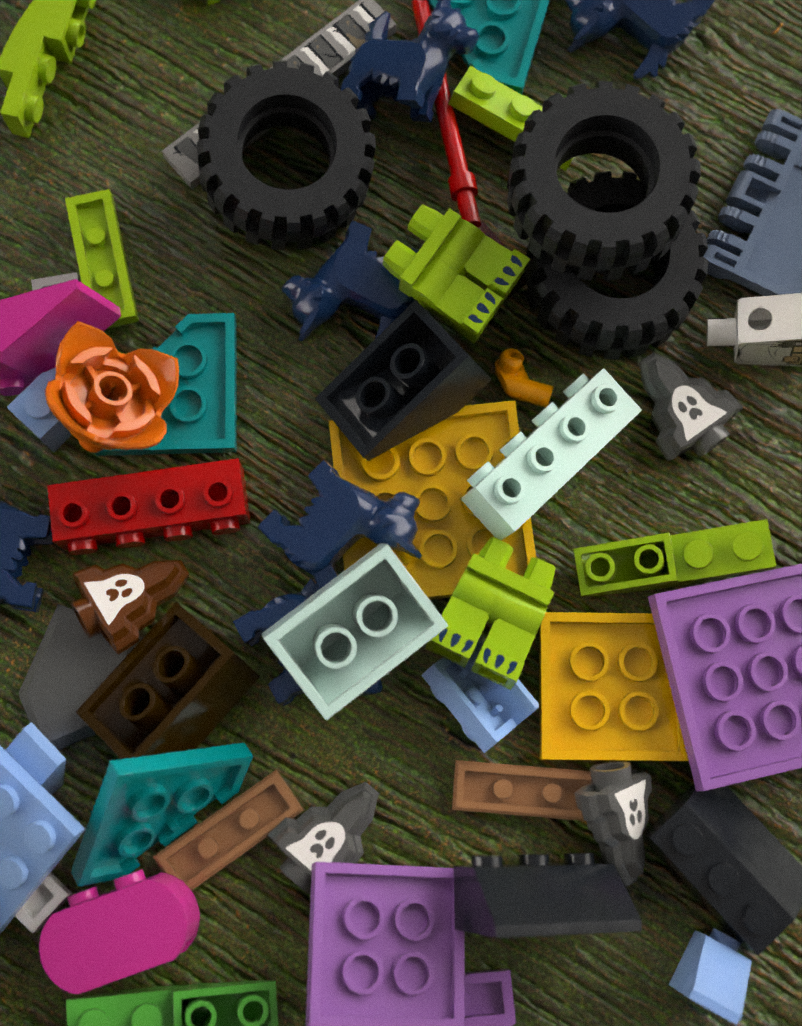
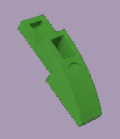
(180, 1005)

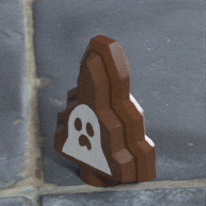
(124, 598)

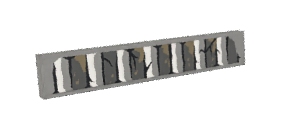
(326, 50)

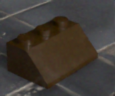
(168, 690)

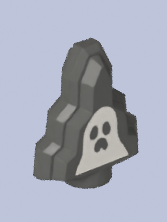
(685, 408)
(617, 815)
(325, 834)

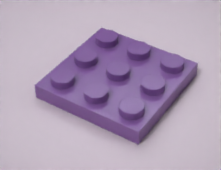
(383, 947)

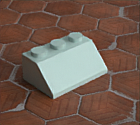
(354, 630)

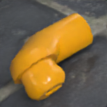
(516, 382)

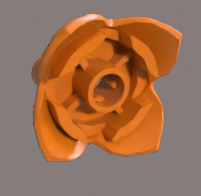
(92, 372)

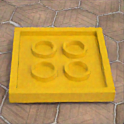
(605, 690)

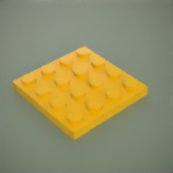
(436, 471)

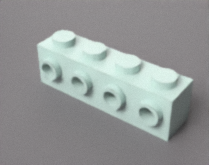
(551, 455)

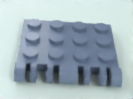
(773, 251)

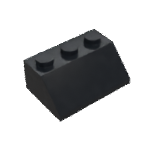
(729, 864)
(541, 897)

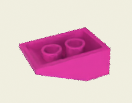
(37, 323)

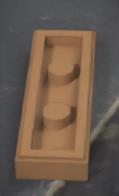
(517, 790)
(229, 831)

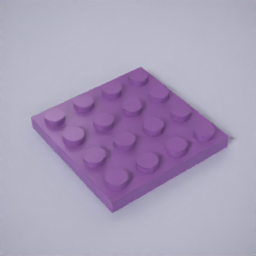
(736, 673)

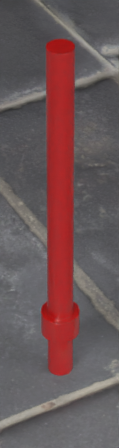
(462, 181)

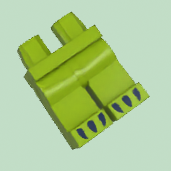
(456, 271)
(505, 600)

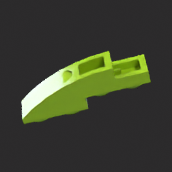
(28, 62)
(674, 559)

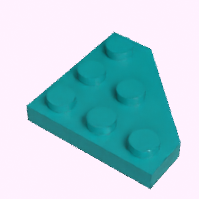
(506, 36)
(205, 403)
(153, 802)

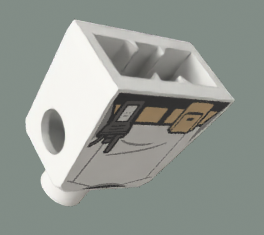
(762, 330)

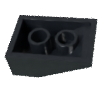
(402, 384)

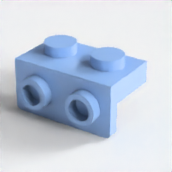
(479, 704)

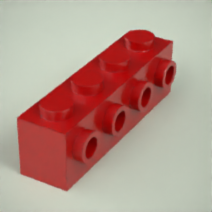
(148, 505)

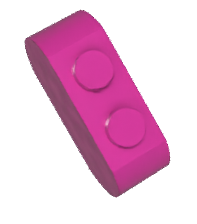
(118, 931)

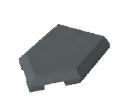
(64, 677)

